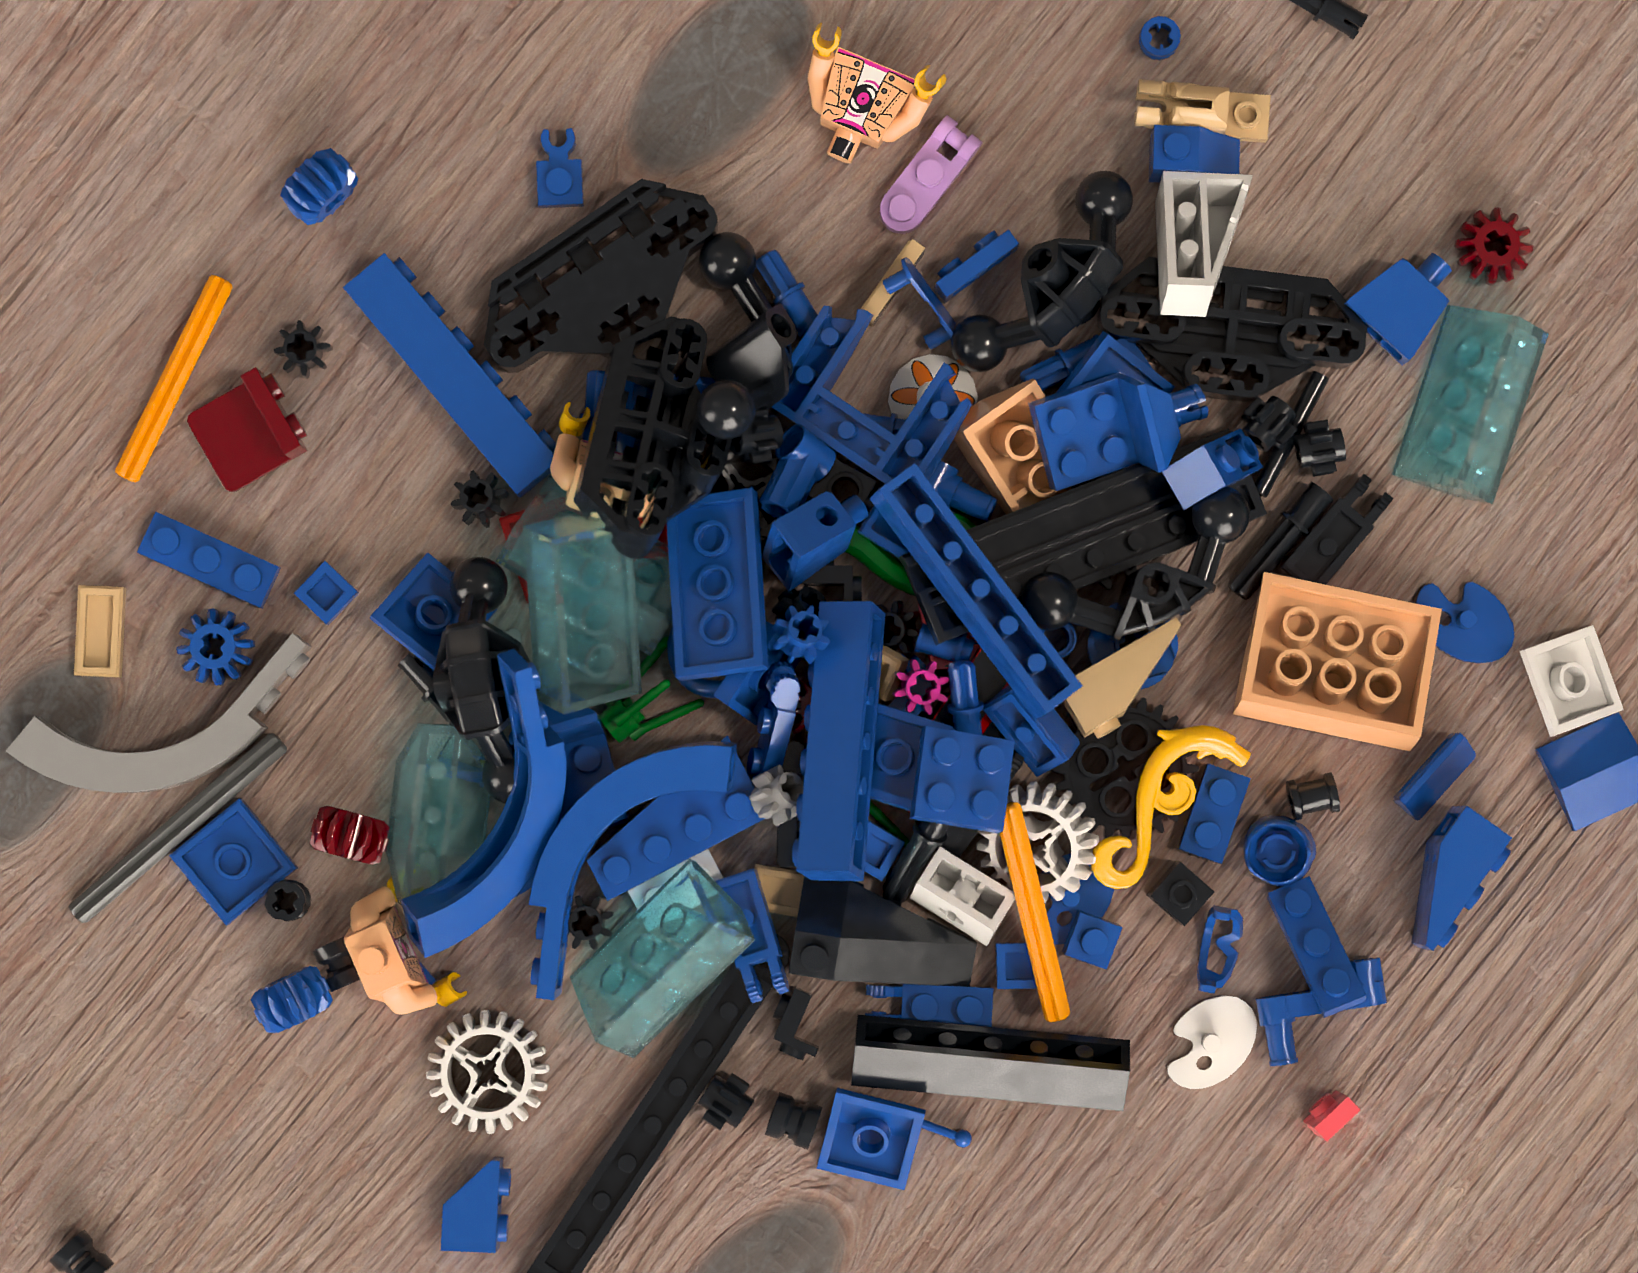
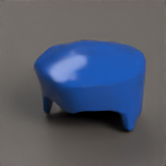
(1279, 850)

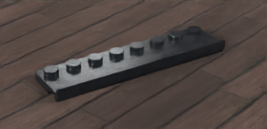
(1080, 535)

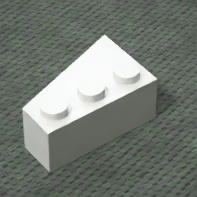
(1194, 233)

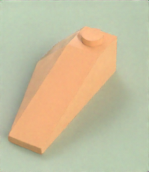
(1004, 447)

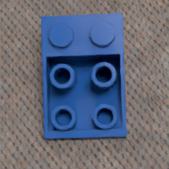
(1453, 867)

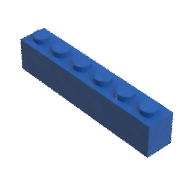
(452, 374)
(975, 591)
(840, 743)

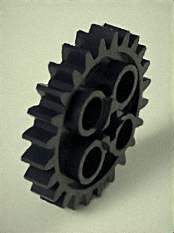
(1079, 780)

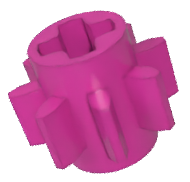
(932, 693)

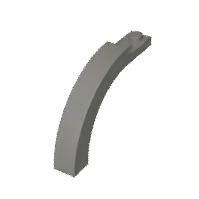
(87, 767)

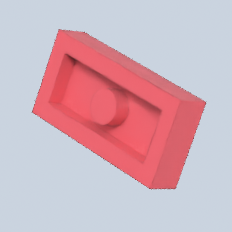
(1330, 1114)

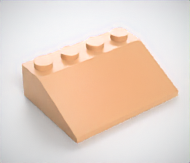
(1338, 662)

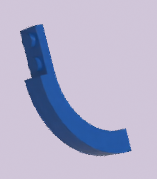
(662, 772)
(516, 843)

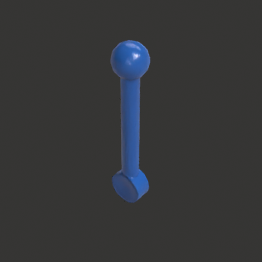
(961, 1138)

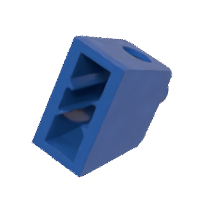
(1402, 305)
(811, 537)

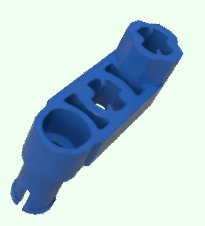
(1281, 1010)

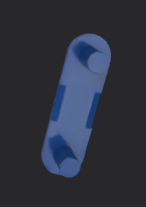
(910, 274)

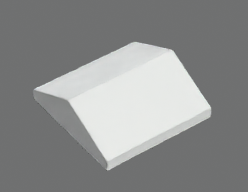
(1571, 680)

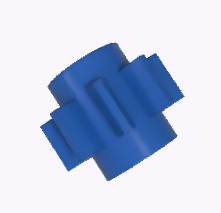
(812, 636)

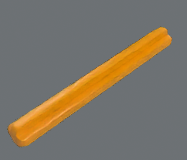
(173, 378)
(1033, 915)

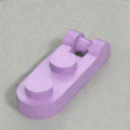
(926, 178)

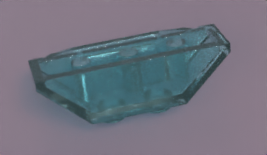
(435, 808)

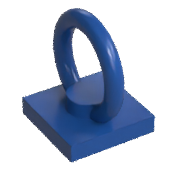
(739, 691)

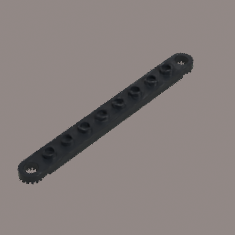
(653, 1123)

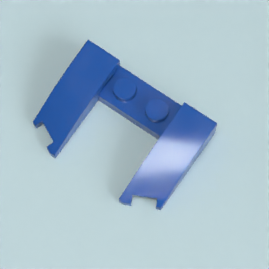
(817, 366)

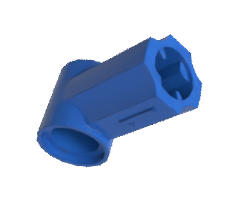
(801, 464)

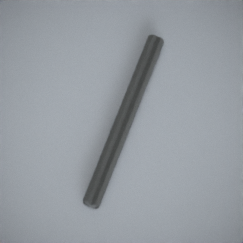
(178, 828)

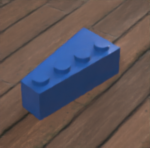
(672, 832)

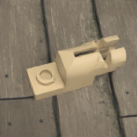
(1210, 107)

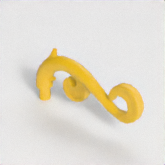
(1177, 742)

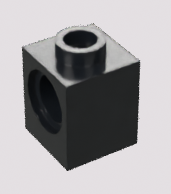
(844, 472)
(1180, 893)

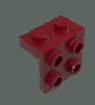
(248, 431)

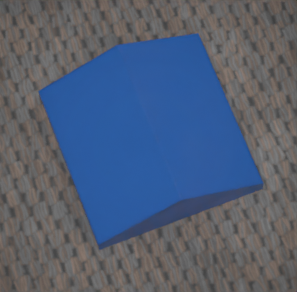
(420, 609)
(1593, 770)
(870, 1138)

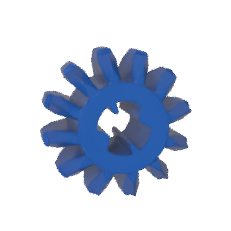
(319, 186)
(200, 645)
(291, 999)

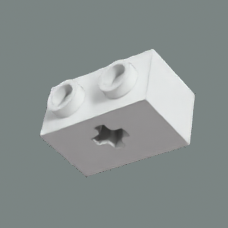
(963, 896)

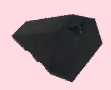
(867, 938)

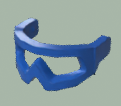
(1207, 979)

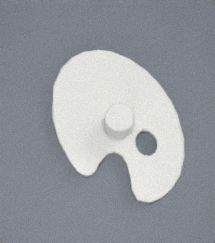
(1218, 1029)

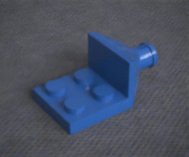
(1111, 427)
(585, 752)

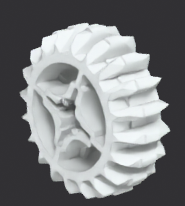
(1047, 856)
(469, 1061)

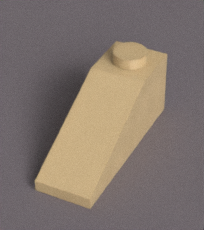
(1116, 681)

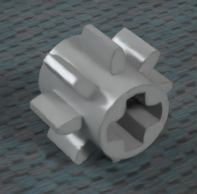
(776, 794)

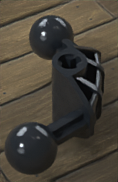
(1058, 280)
(756, 362)
(1055, 602)
(469, 674)

